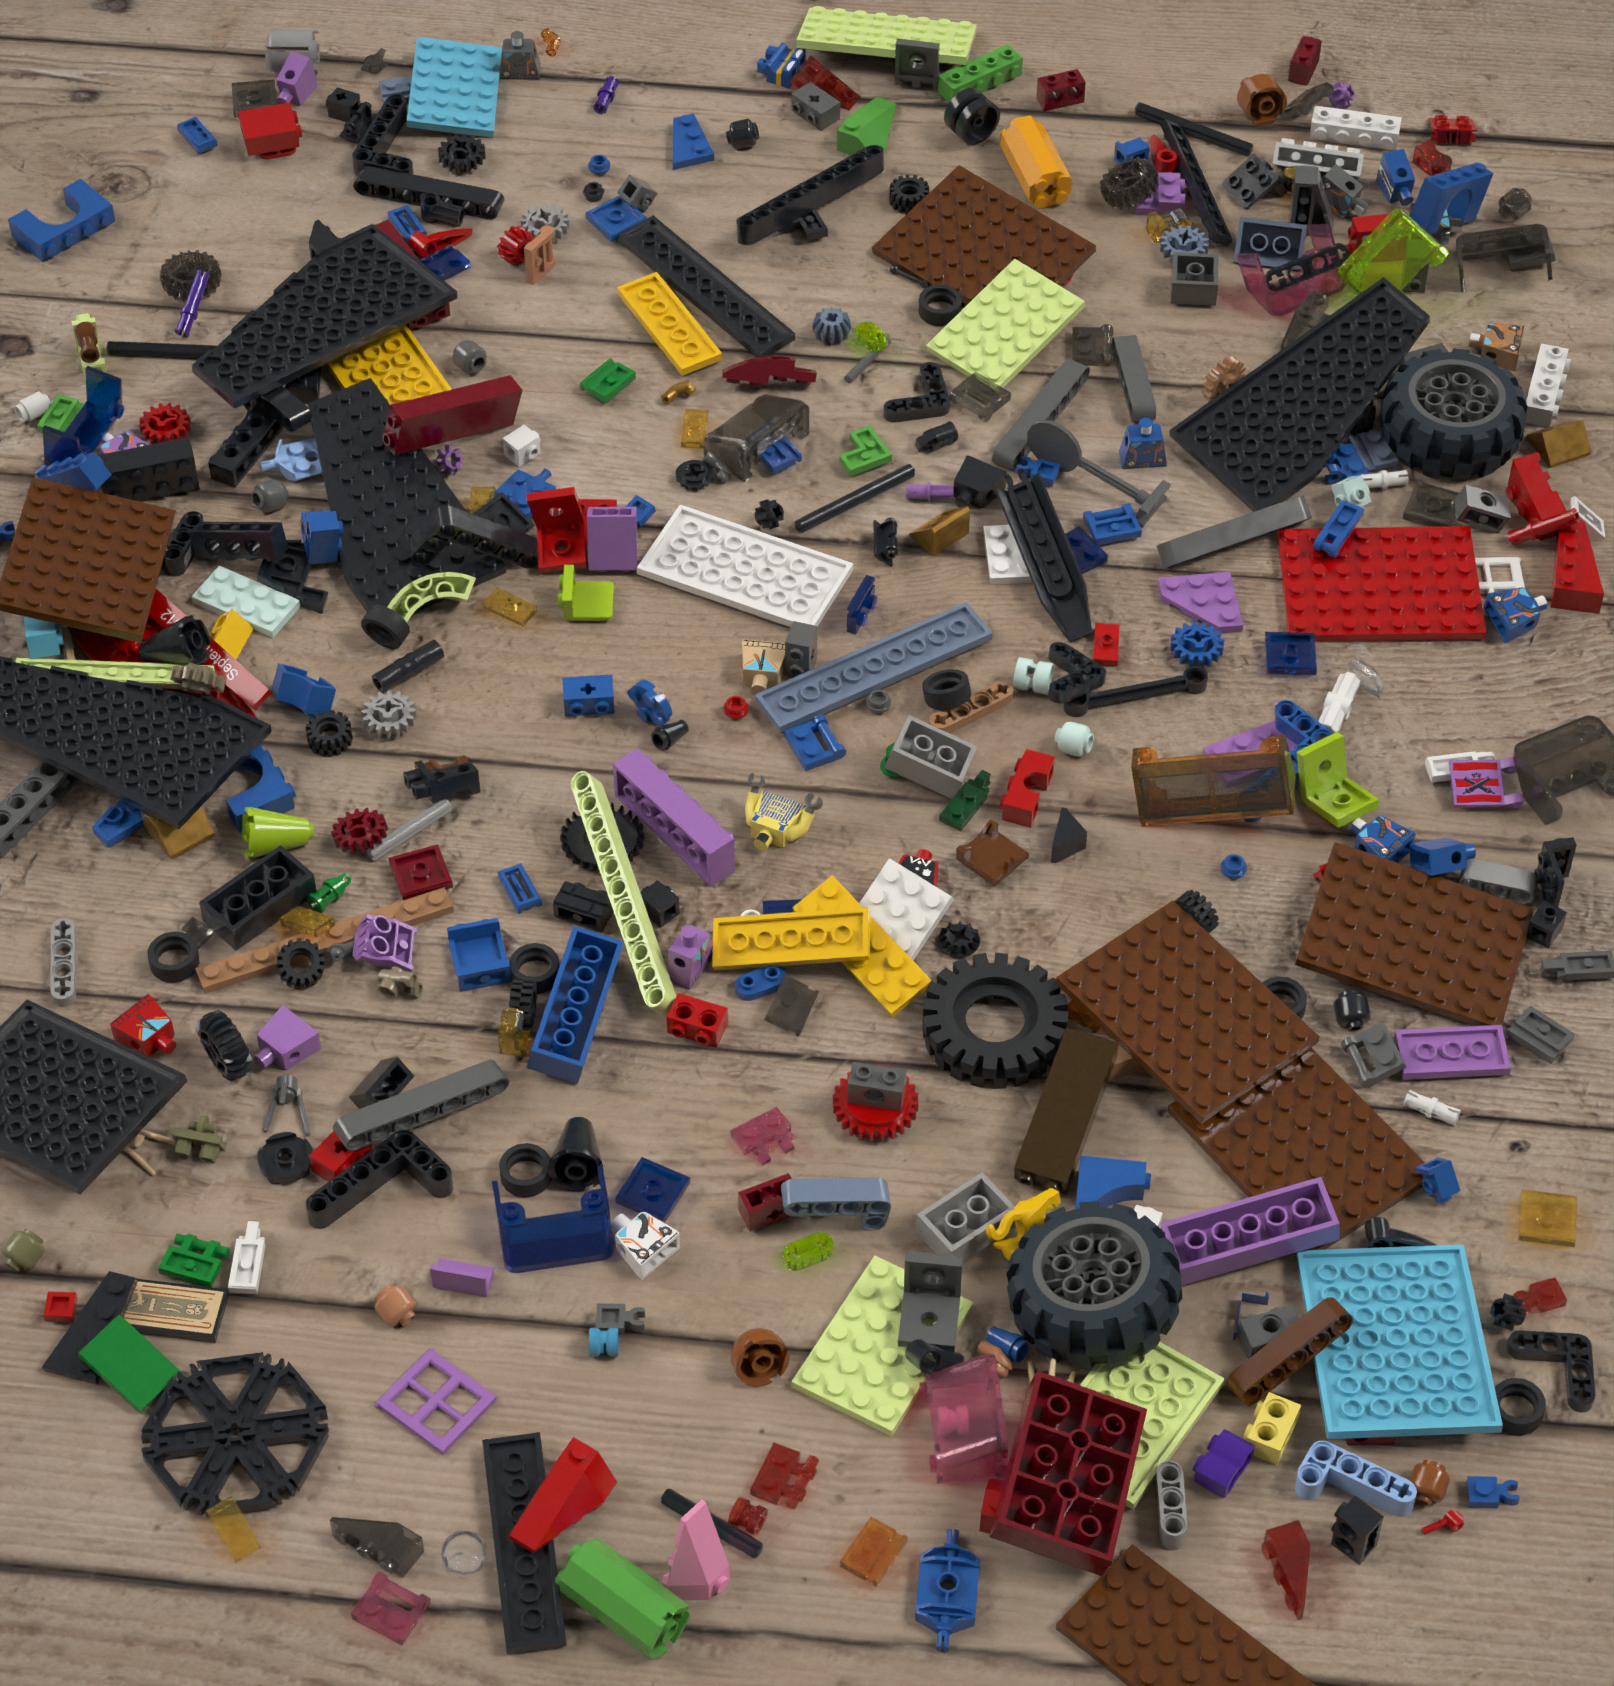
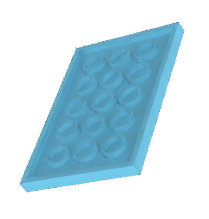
(454, 87)

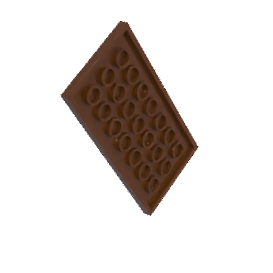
(1164, 1634)

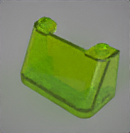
(1391, 251)

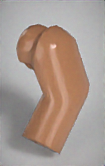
(1003, 1362)

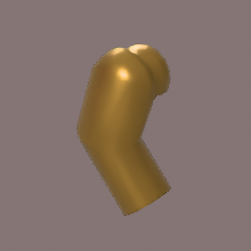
(677, 389)

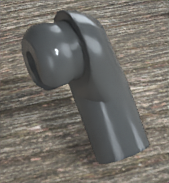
(339, 950)

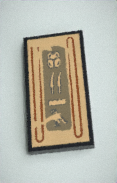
(177, 1310)

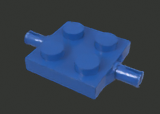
(521, 483)

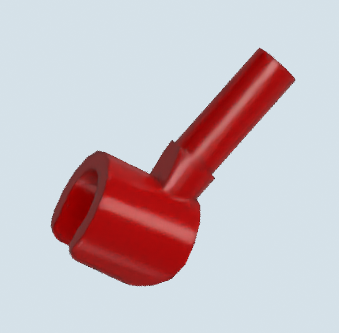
(1451, 1519)

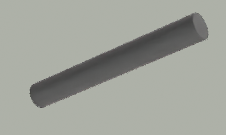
(862, 364)

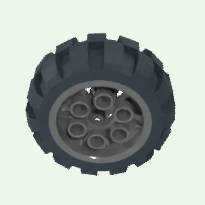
(1453, 414)
(1112, 1325)

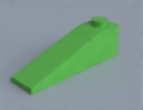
(866, 127)

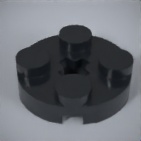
(285, 1171)

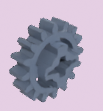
(1183, 241)

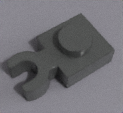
(617, 1317)

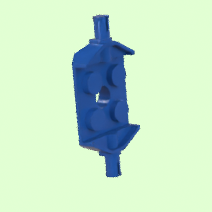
(943, 1609)

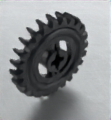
(573, 838)

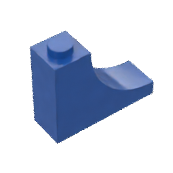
(1111, 1180)

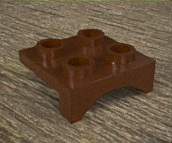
(991, 854)

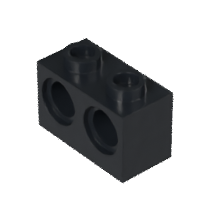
(1356, 1529)

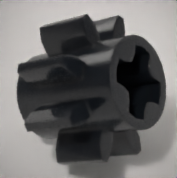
(769, 514)
(1508, 1312)

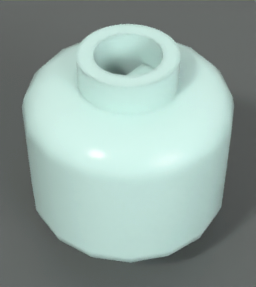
(1074, 739)

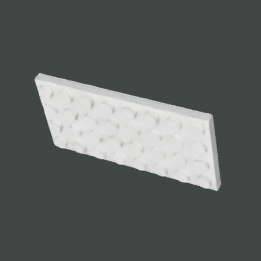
(744, 568)

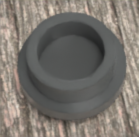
(878, 701)

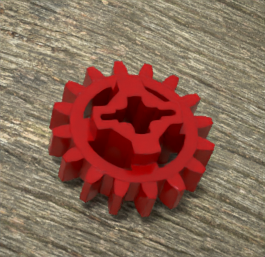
(164, 423)

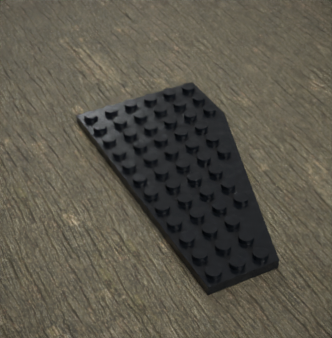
(323, 311)
(1297, 407)
(383, 499)
(127, 738)

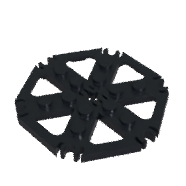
(221, 1419)

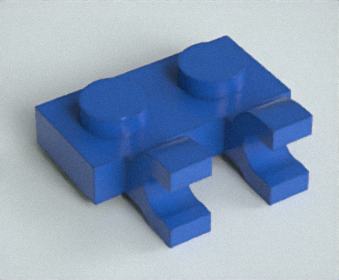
(1344, 464)

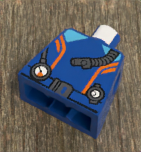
(1143, 446)
(1513, 612)
(1383, 838)

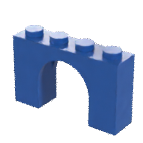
(1460, 188)
(49, 240)
(268, 794)

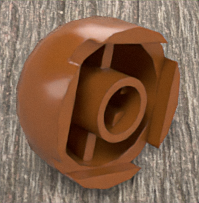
(759, 1356)

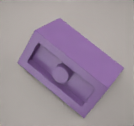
(462, 1277)

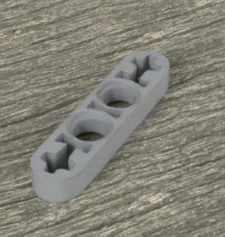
(63, 962)

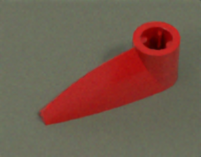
(1162, 158)
(426, 245)

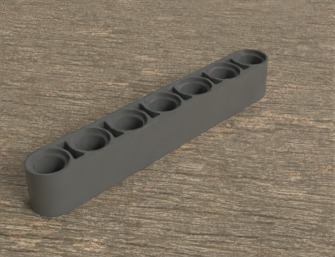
(1046, 406)
(1234, 531)
(420, 1105)

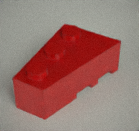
(1532, 492)

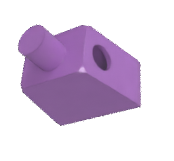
(296, 80)
(286, 1040)

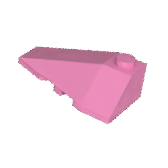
(699, 1561)

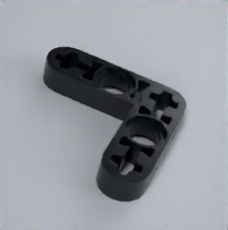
(928, 401)
(1081, 677)
(1565, 1353)

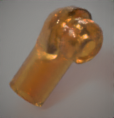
(552, 40)

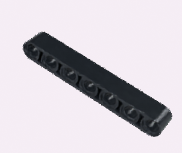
(409, 188)

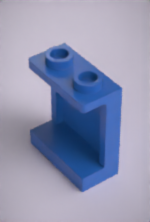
(478, 954)

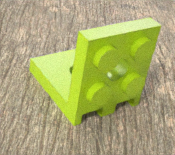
(1329, 788)

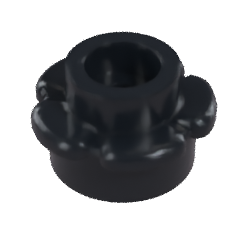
(593, 192)

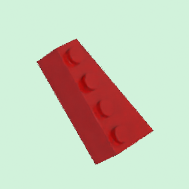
(1575, 572)

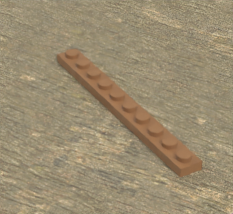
(264, 959)

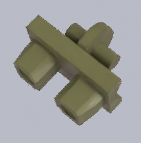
(210, 1143)

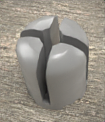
(294, 41)

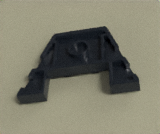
(290, 576)

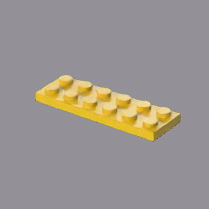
(669, 323)
(791, 938)
(890, 972)

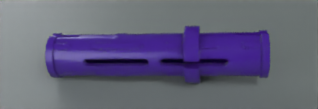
(189, 311)

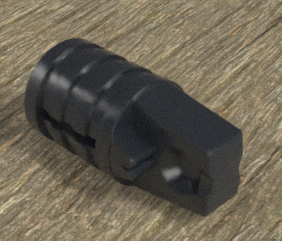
(937, 437)

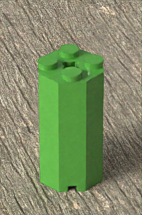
(623, 1597)

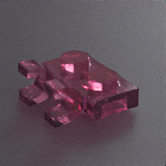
(760, 1131)

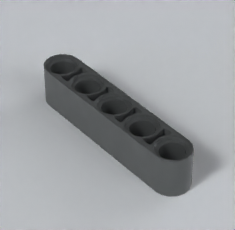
(1133, 378)

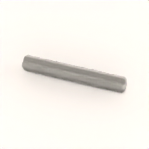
(409, 829)

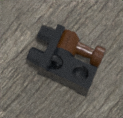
(442, 781)

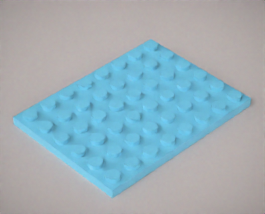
(1414, 1343)

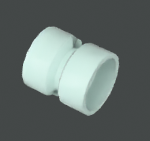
(1041, 679)

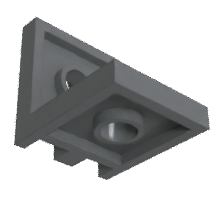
(917, 71)
(932, 1292)

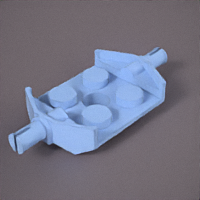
(293, 462)

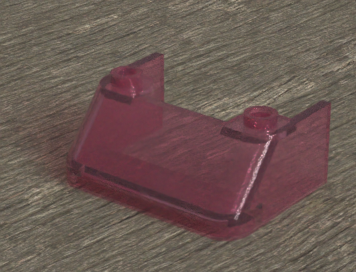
(1290, 298)

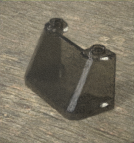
(755, 429)

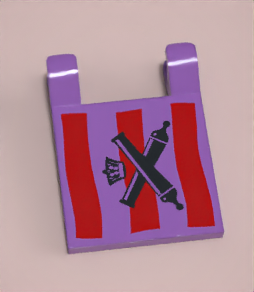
(1481, 784)

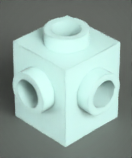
(1352, 490)

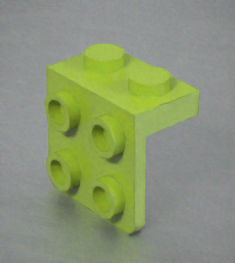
(585, 598)

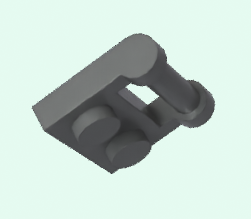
(1381, 1050)

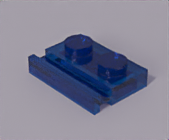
(446, 262)
(861, 604)

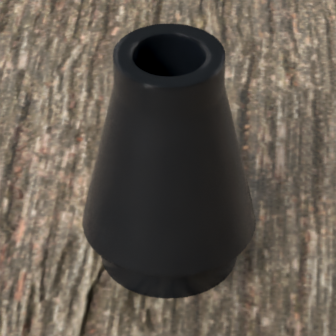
(669, 734)

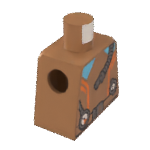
(1500, 343)

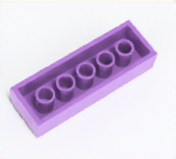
(674, 817)
(1253, 1230)

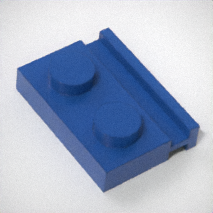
(780, 455)

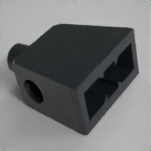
(977, 483)

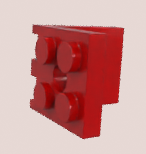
(559, 523)

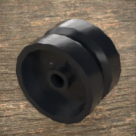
(971, 116)

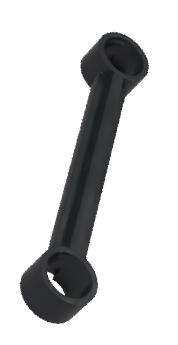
(1140, 690)

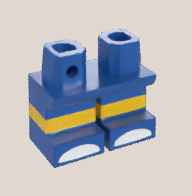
(781, 64)

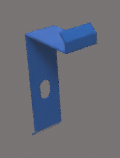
(1252, 1299)

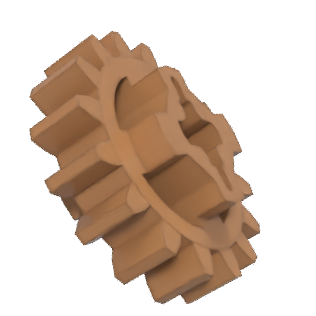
(1223, 377)

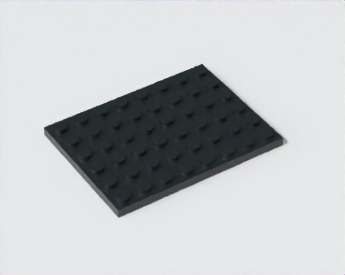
(73, 1095)

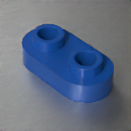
(761, 983)

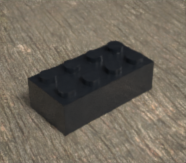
(151, 471)
(257, 897)

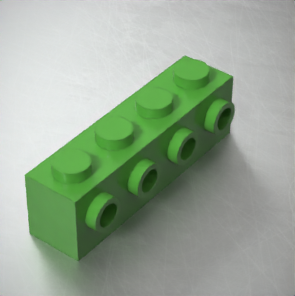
(981, 72)

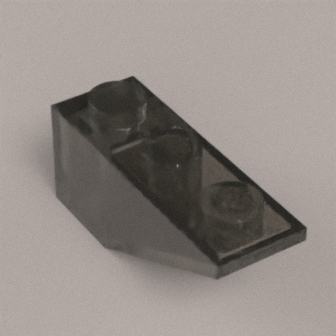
(384, 1542)

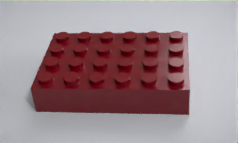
(1069, 1473)

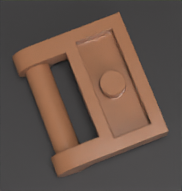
(539, 255)

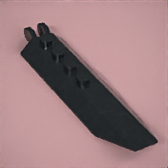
(1047, 554)

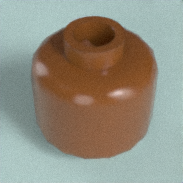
(1430, 1482)

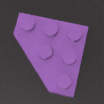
(1204, 598)

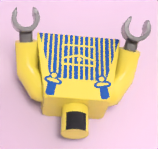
(776, 818)

